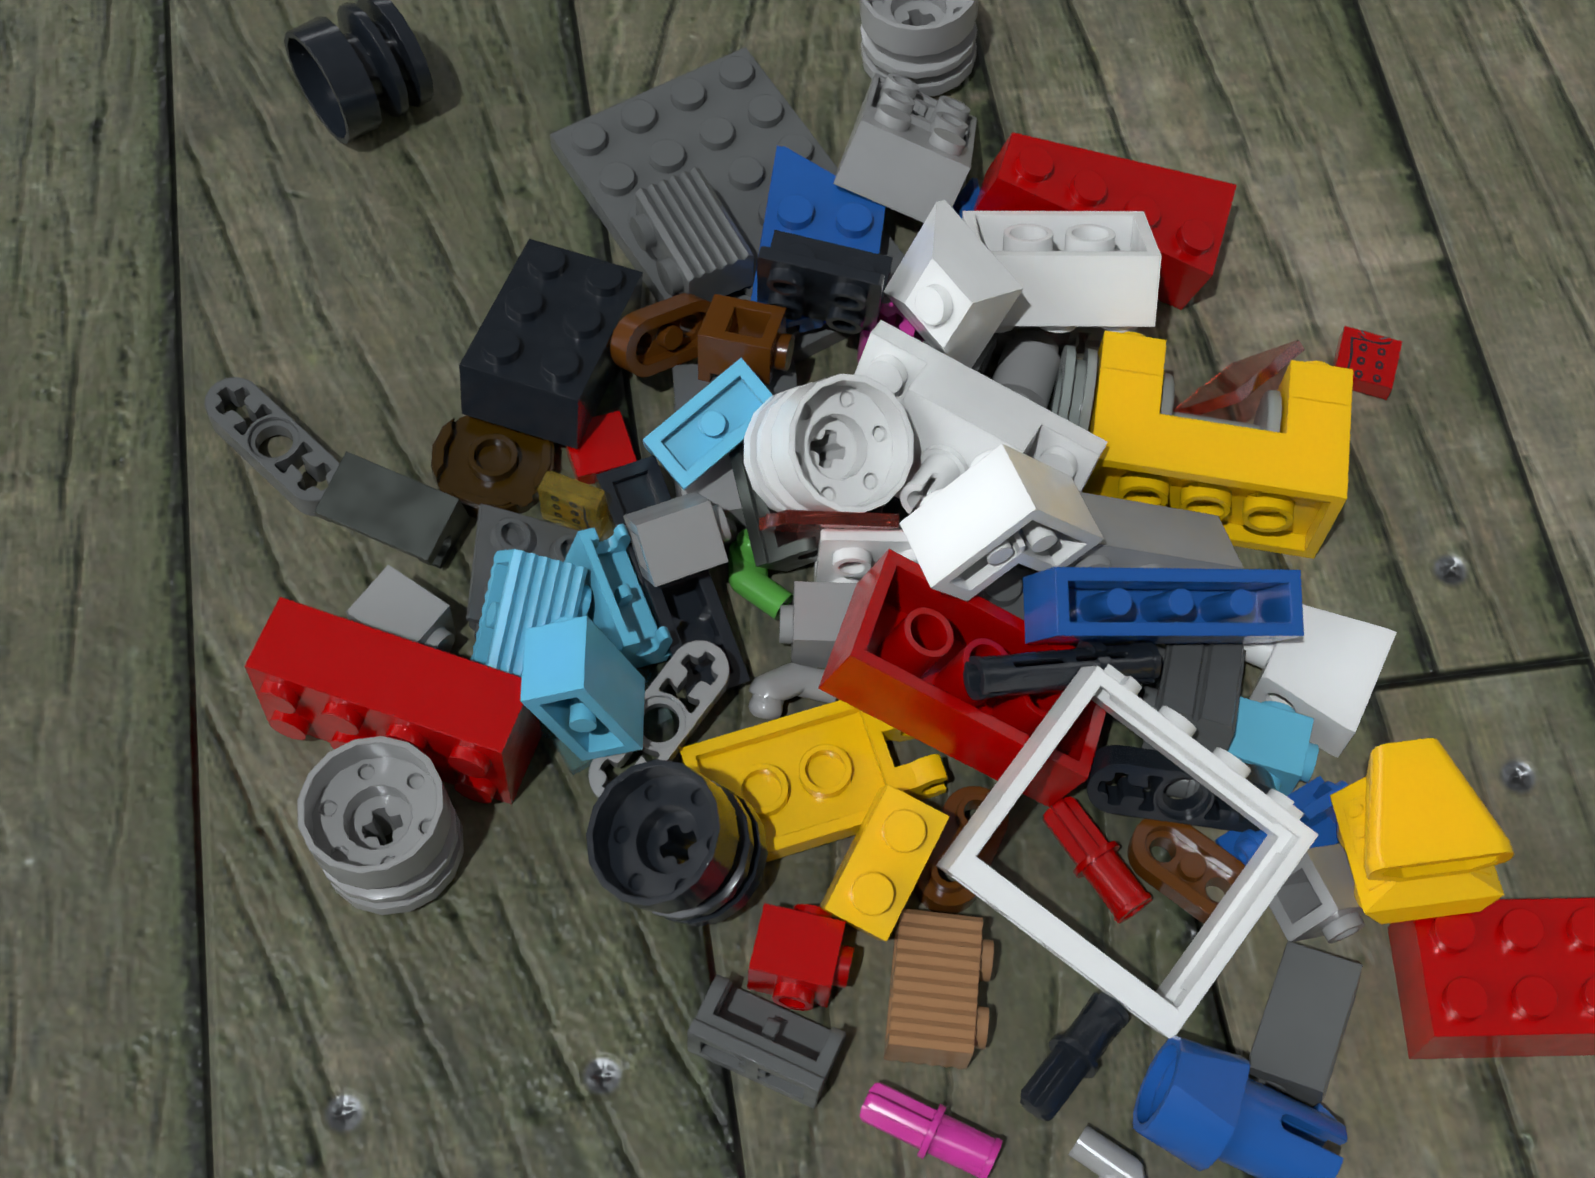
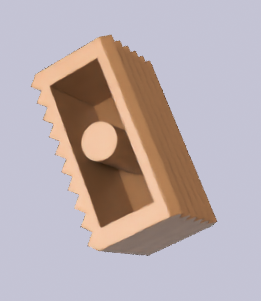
(936, 989)

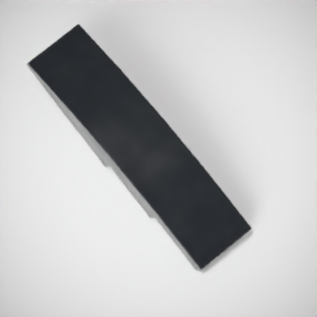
(685, 605)

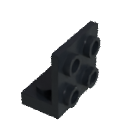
(823, 281)

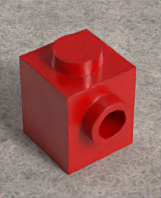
(799, 956)

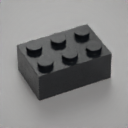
(547, 343)

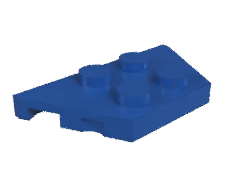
(810, 205)

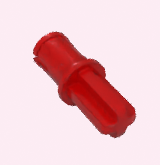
(1096, 859)

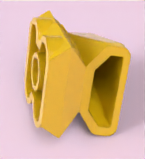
(1419, 836)

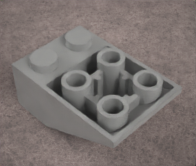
(907, 148)

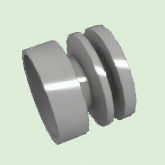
(920, 40)
(360, 798)

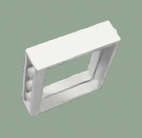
(1217, 771)

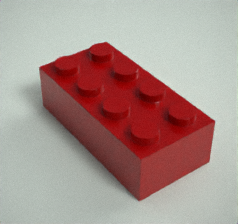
(905, 664)
(359, 682)
(1499, 980)

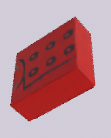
(1371, 358)

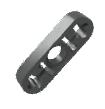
(269, 421)

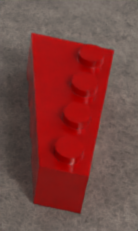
(1181, 208)

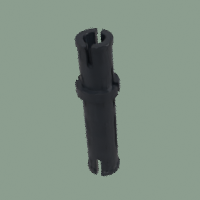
(1055, 669)

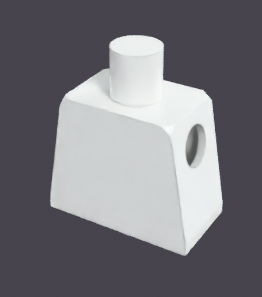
(1323, 673)

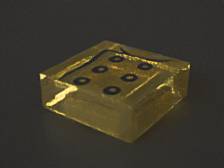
(572, 503)

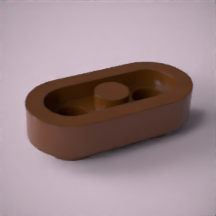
(659, 335)
(1193, 864)
(930, 887)

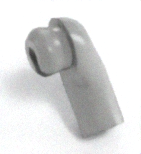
(783, 684)
(1105, 1157)

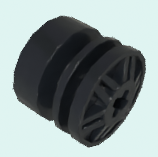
(359, 67)
(676, 843)

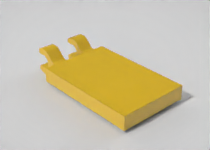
(813, 773)

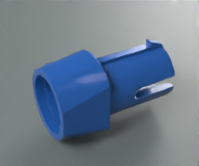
(1208, 1110)

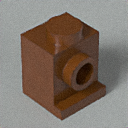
(746, 331)

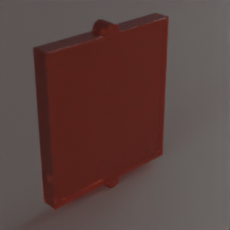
(1239, 379)
(817, 520)

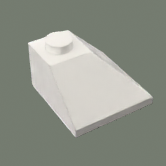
(952, 287)

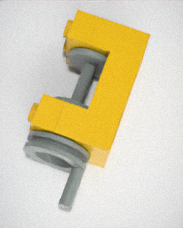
(1266, 480)

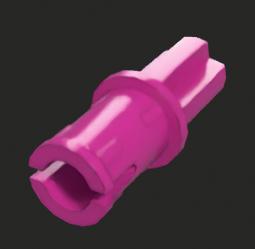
(930, 1130)

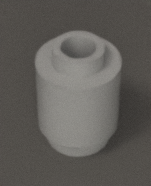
(1029, 365)

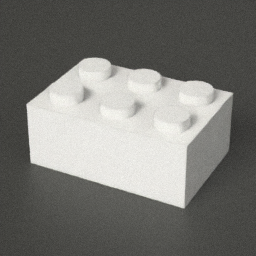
(1075, 267)

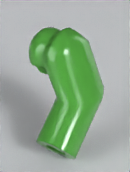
(753, 581)

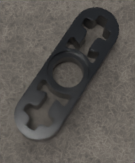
(1130, 800)

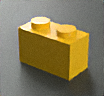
(884, 862)

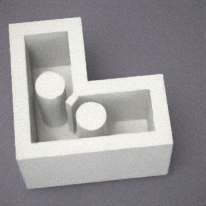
(999, 516)

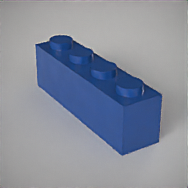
(1162, 605)

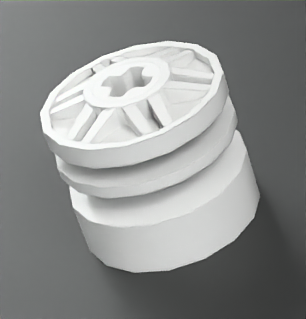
(859, 441)

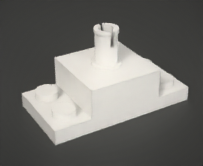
(965, 414)

